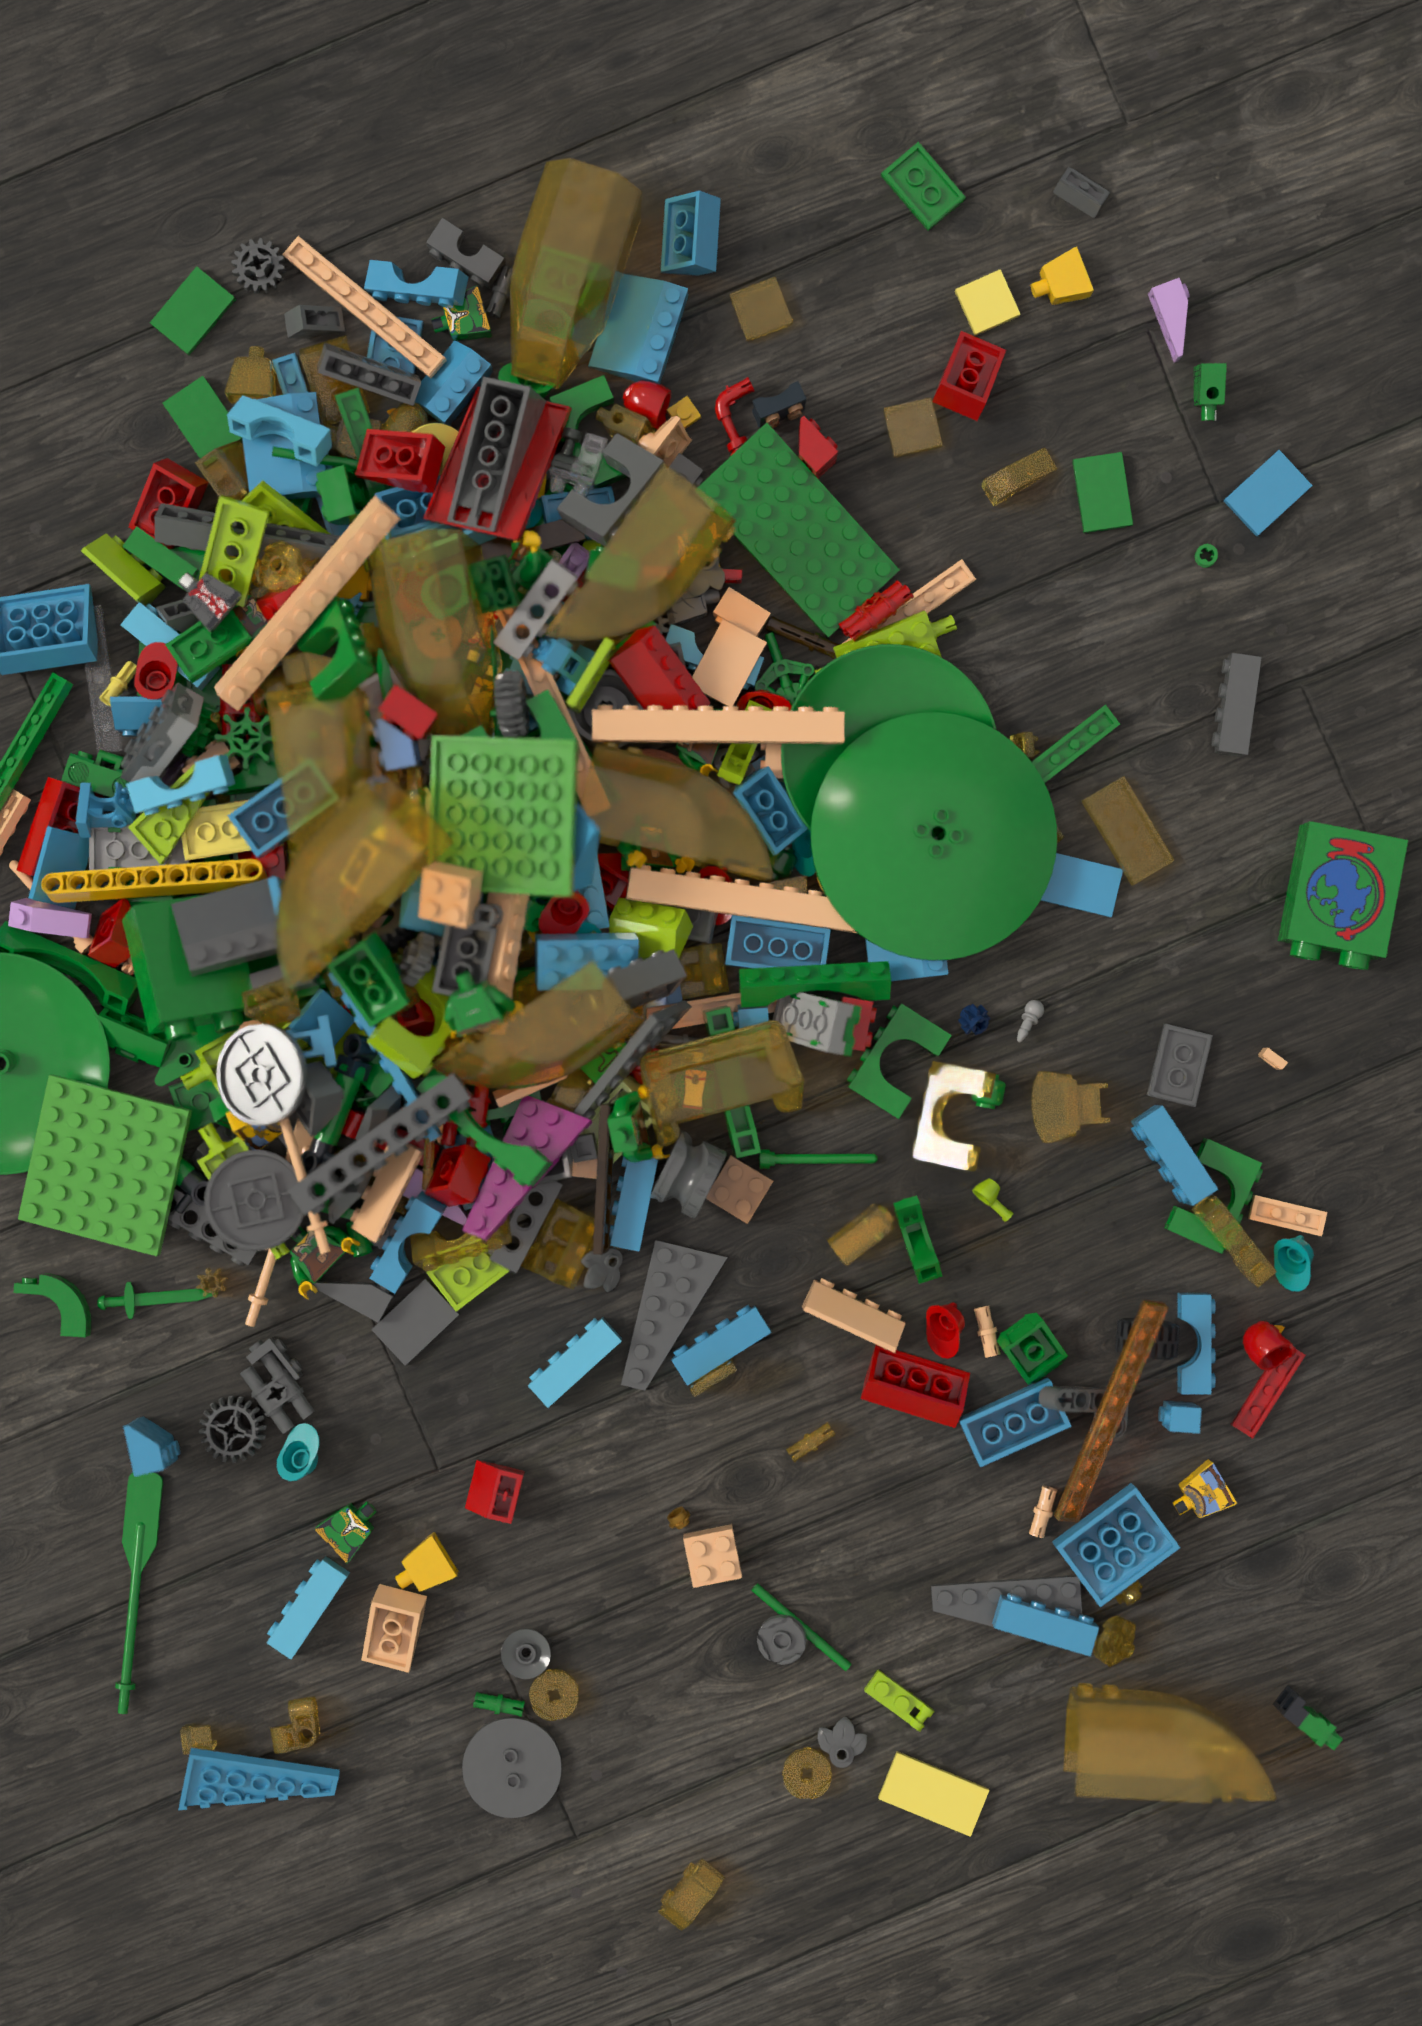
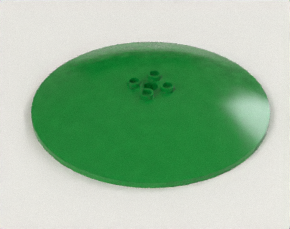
(878, 846)

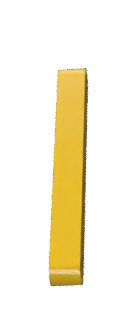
(144, 875)

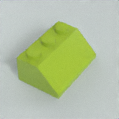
(125, 568)
(654, 925)

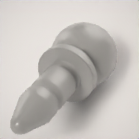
(1033, 1011)

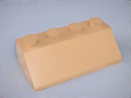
(385, 1193)
(854, 1315)

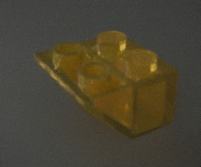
(226, 470)

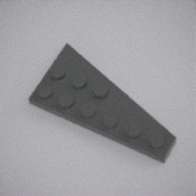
(643, 1041)
(670, 1296)
(979, 1599)

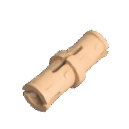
(987, 1331)
(1043, 1511)

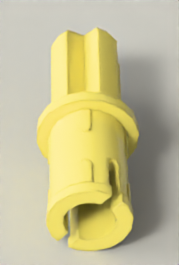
(119, 683)

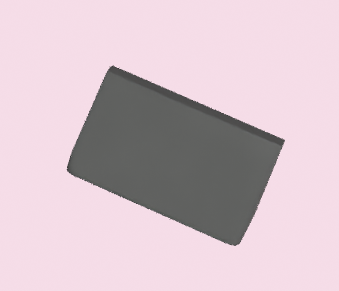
(1081, 192)

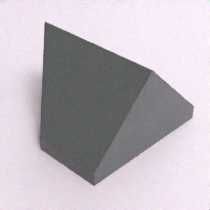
(177, 615)

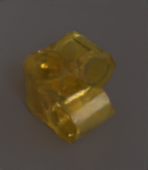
(303, 1715)

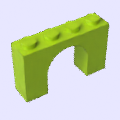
(406, 1050)

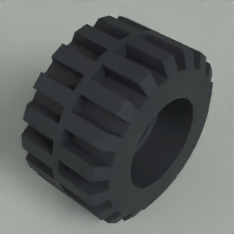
(390, 934)
(1164, 1346)

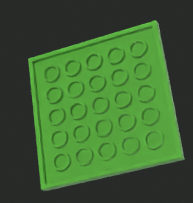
(508, 810)
(104, 1164)

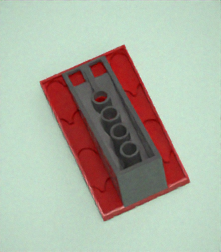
(498, 460)

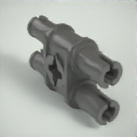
(273, 1406)

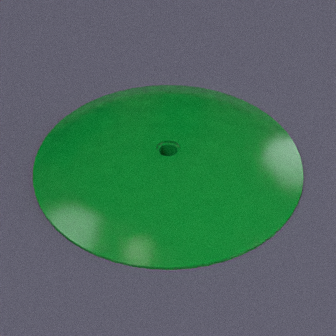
(871, 689)
(43, 1032)

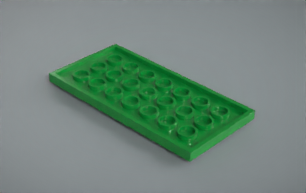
(798, 530)

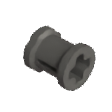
(482, 912)

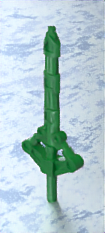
(781, 669)

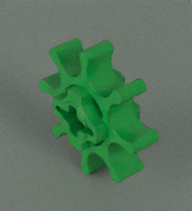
(237, 734)

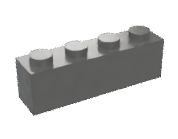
(1237, 704)

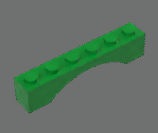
(765, 985)
(111, 987)
(738, 1120)
(523, 1161)

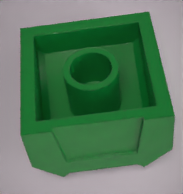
(1032, 1348)

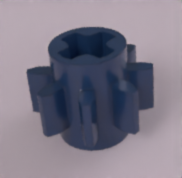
(974, 1019)

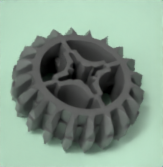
(511, 704)
(244, 1431)

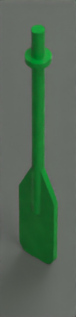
(139, 1543)

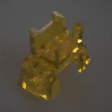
(1063, 1105)

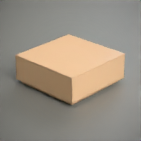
(1272, 1058)

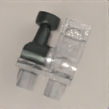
(580, 470)

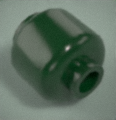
(782, 863)

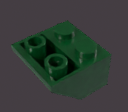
(494, 584)

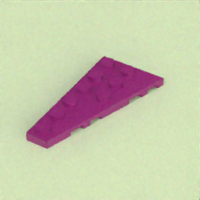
(534, 1125)

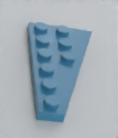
(245, 1779)

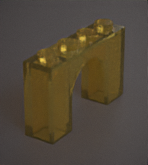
(943, 1084)
(861, 1233)

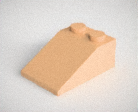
(393, 1627)

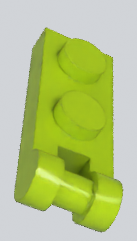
(898, 1699)

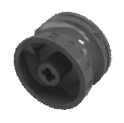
(609, 691)
(689, 1174)

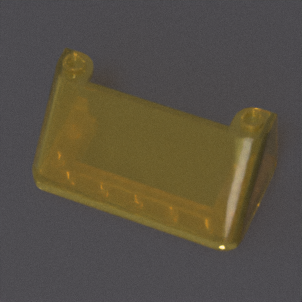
(720, 1076)

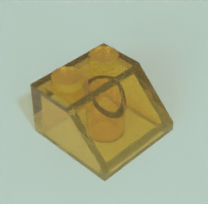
(704, 971)

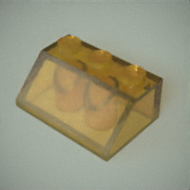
(569, 1237)

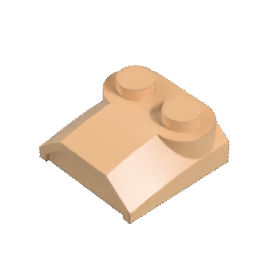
(667, 440)

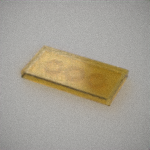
(1127, 830)

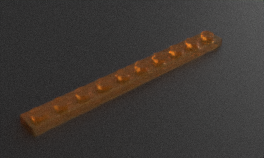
(1111, 1410)

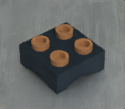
(783, 406)

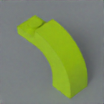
(738, 756)

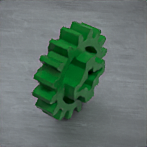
(202, 735)

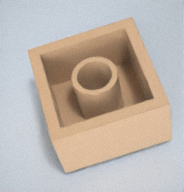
(450, 894)
(712, 1556)

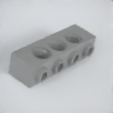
(553, 574)

